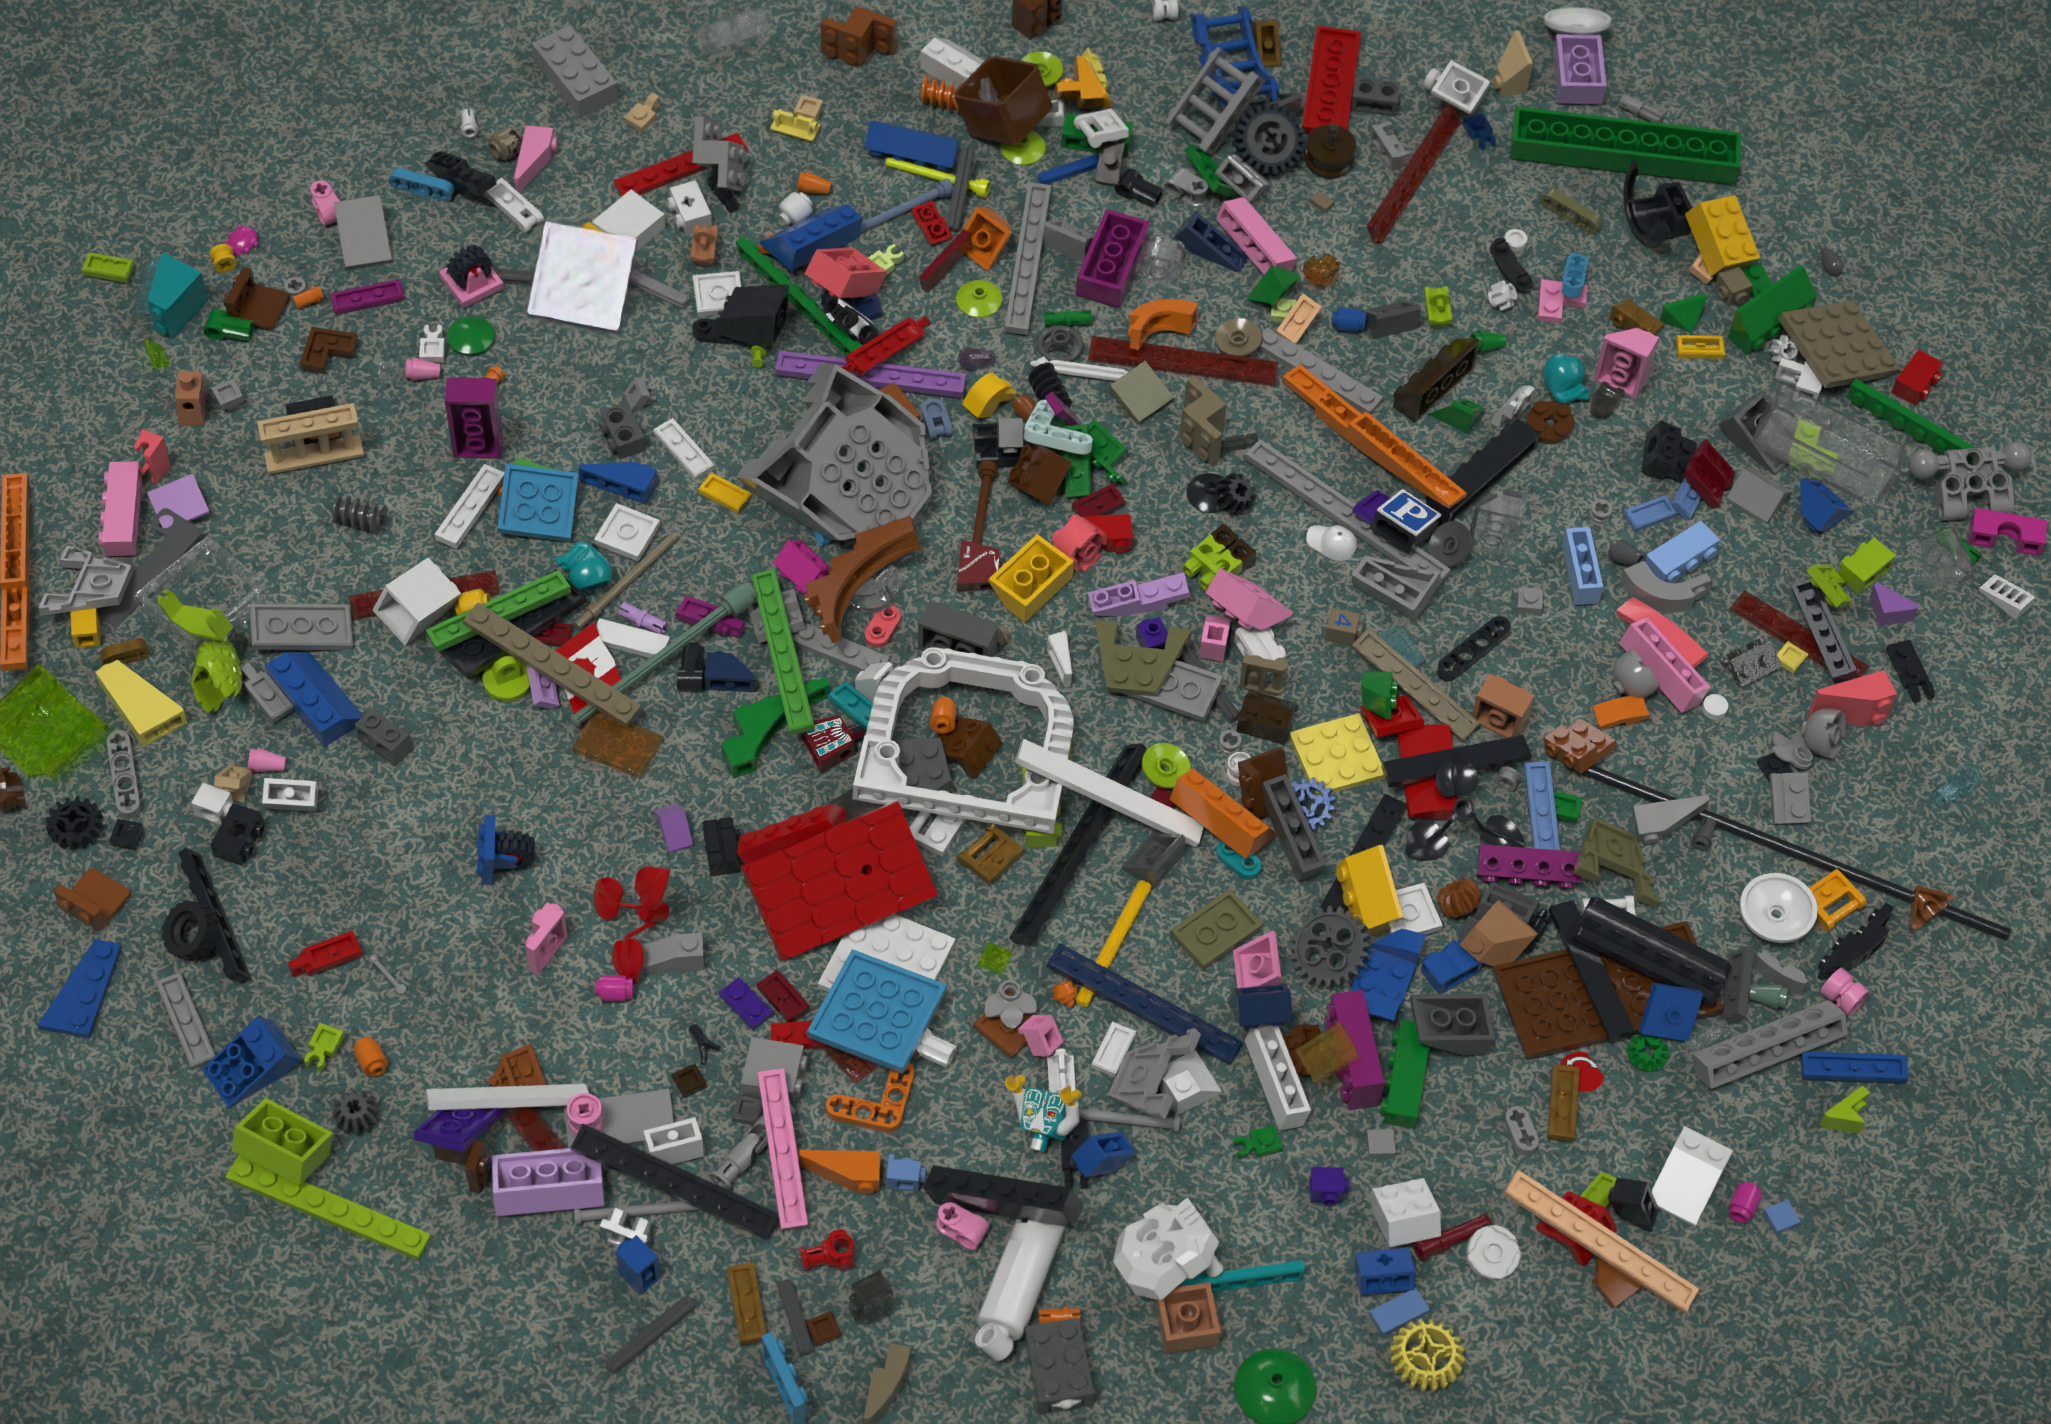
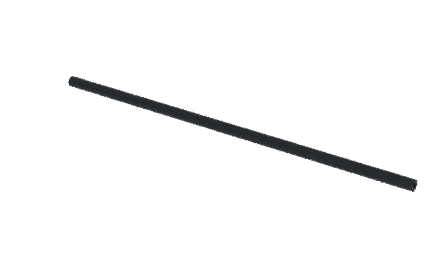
(1798, 852)

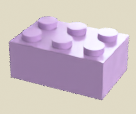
(1579, 69)

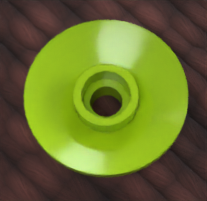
(1048, 64)
(1027, 152)
(979, 305)
(1167, 757)

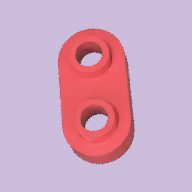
(885, 625)

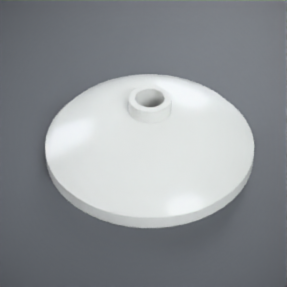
(1577, 21)
(1781, 896)

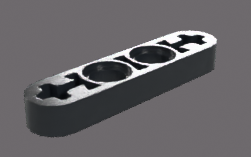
(1475, 650)

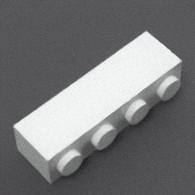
(1278, 1076)

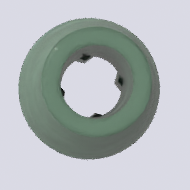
(1769, 995)

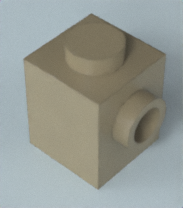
(1733, 286)

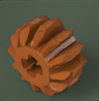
(1459, 898)

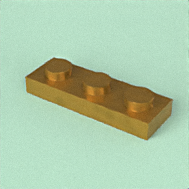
(1563, 1103)
(746, 1303)

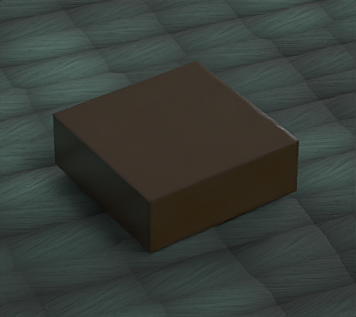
(689, 1081)

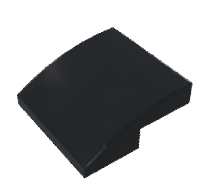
(987, 446)

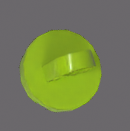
(506, 680)

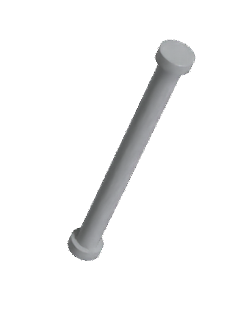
(1132, 1119)
(636, 1210)

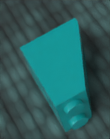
(175, 295)

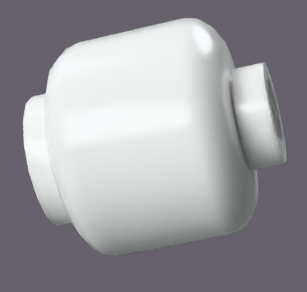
(795, 208)

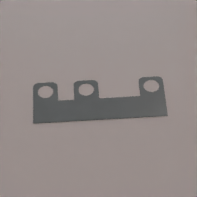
(177, 541)

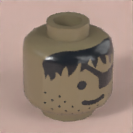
(505, 143)

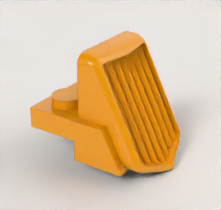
(1086, 88)

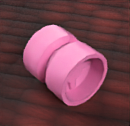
(1844, 991)
(584, 1109)

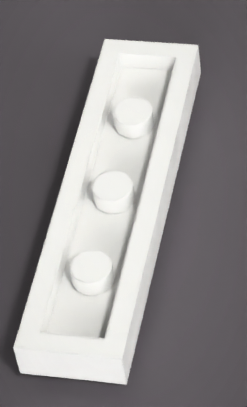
(470, 506)

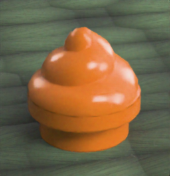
(1065, 993)

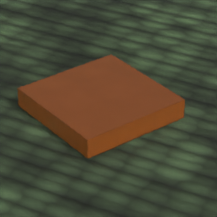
(1005, 1039)

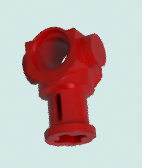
(827, 1253)

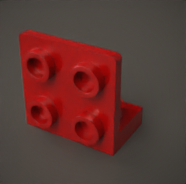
(1593, 1210)

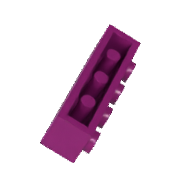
(1527, 864)

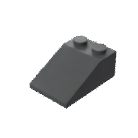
(1741, 426)
(1454, 1022)

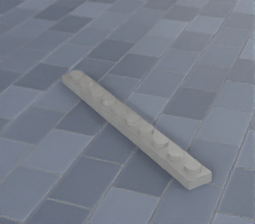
(1334, 506)

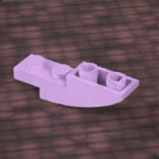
(1141, 598)

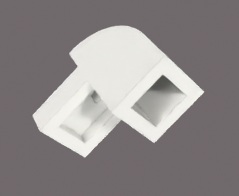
(1799, 375)

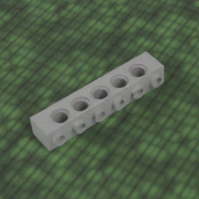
(1769, 1044)

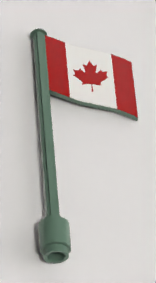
(591, 654)

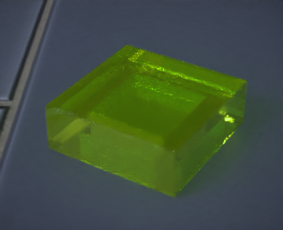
(995, 958)

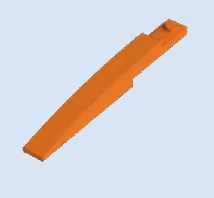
(1373, 438)
(15, 572)

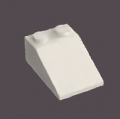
(1690, 1175)

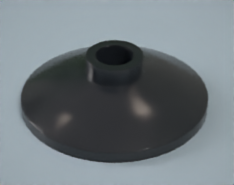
(1203, 498)

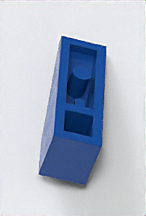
(622, 478)

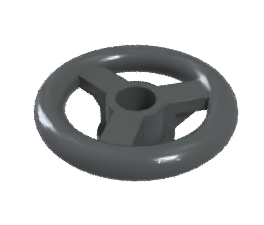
(1060, 341)

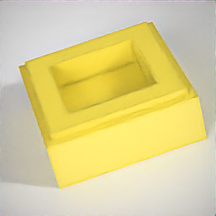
(1791, 657)

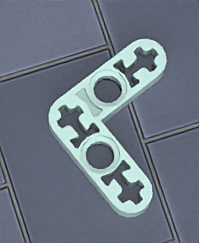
(1041, 431)

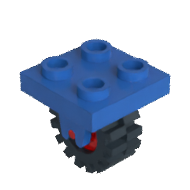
(502, 850)

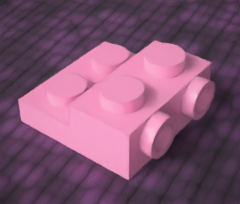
(548, 936)

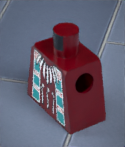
(831, 741)

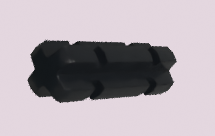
(723, 195)
(1539, 925)

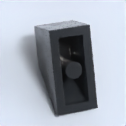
(1634, 1202)

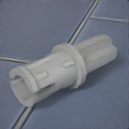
(1640, 109)

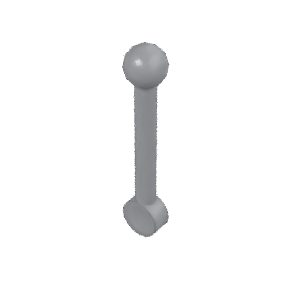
(400, 988)

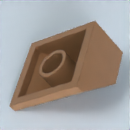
(1498, 936)

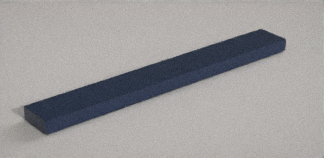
(1142, 1002)

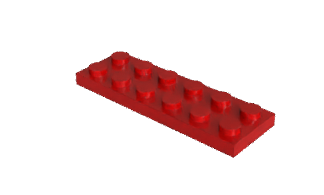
(1331, 77)

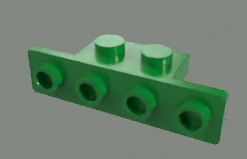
(1105, 449)

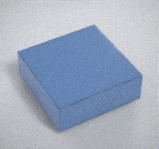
(1781, 1217)

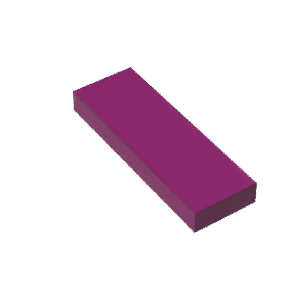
(367, 297)
(1062, 410)

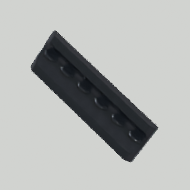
(1651, 949)

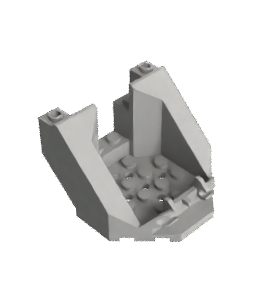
(808, 473)

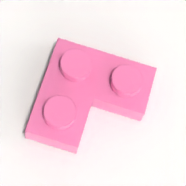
(1552, 301)

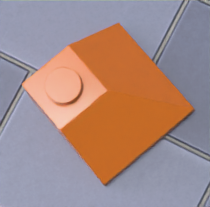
(988, 236)

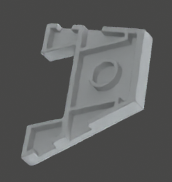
(97, 586)
(1143, 1070)

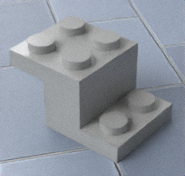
(719, 154)

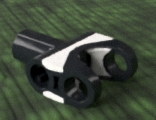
(848, 318)

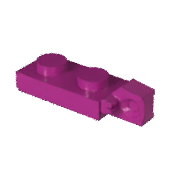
(694, 610)

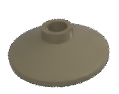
(1238, 330)

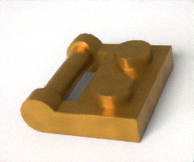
(995, 859)

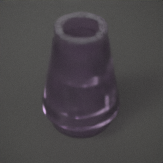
(975, 358)

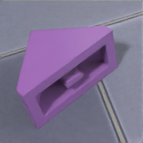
(1891, 606)
(674, 827)

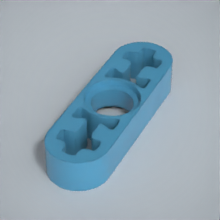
(410, 182)
(1574, 275)

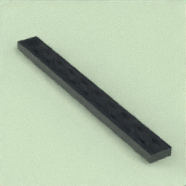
(1074, 851)

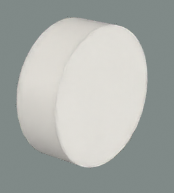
(1516, 239)
(1715, 706)

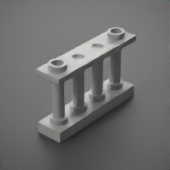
(1236, 103)

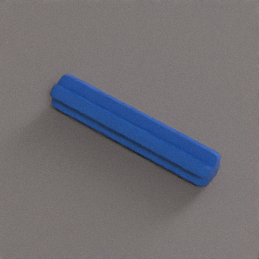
(1068, 170)

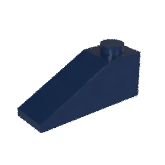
(1210, 243)

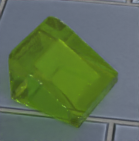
(156, 354)

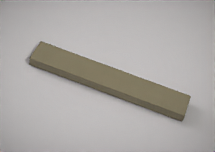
(1416, 685)

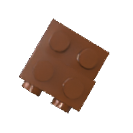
(1578, 745)

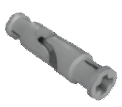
(742, 1154)

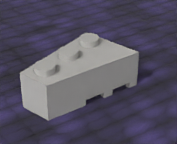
(1396, 585)

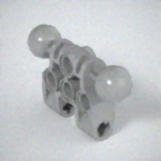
(1953, 504)

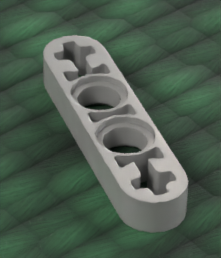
(123, 774)

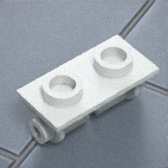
(1061, 1071)

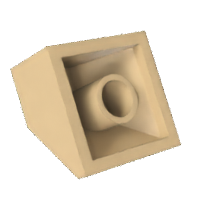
(1514, 68)

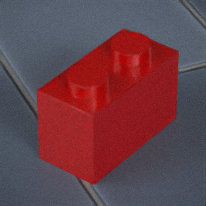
(1917, 378)

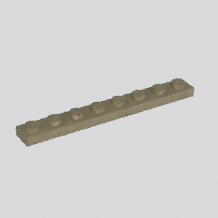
(552, 665)

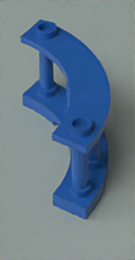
(1201, 25)

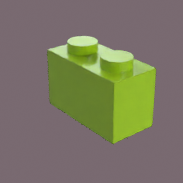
(1866, 565)

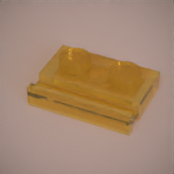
(1328, 1052)

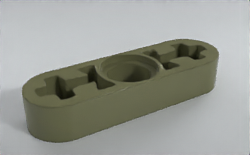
(1583, 217)

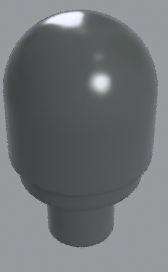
(1831, 261)

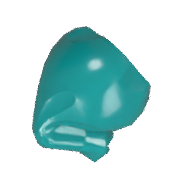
(1564, 378)
(586, 567)

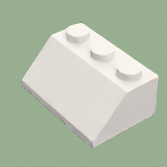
(948, 61)

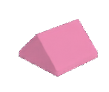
(1258, 962)

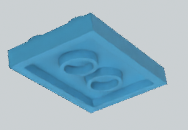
(784, 1378)

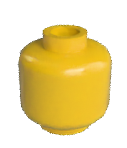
(469, 599)

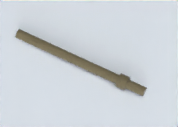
(593, 610)

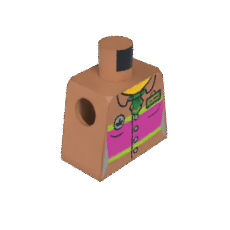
(190, 389)

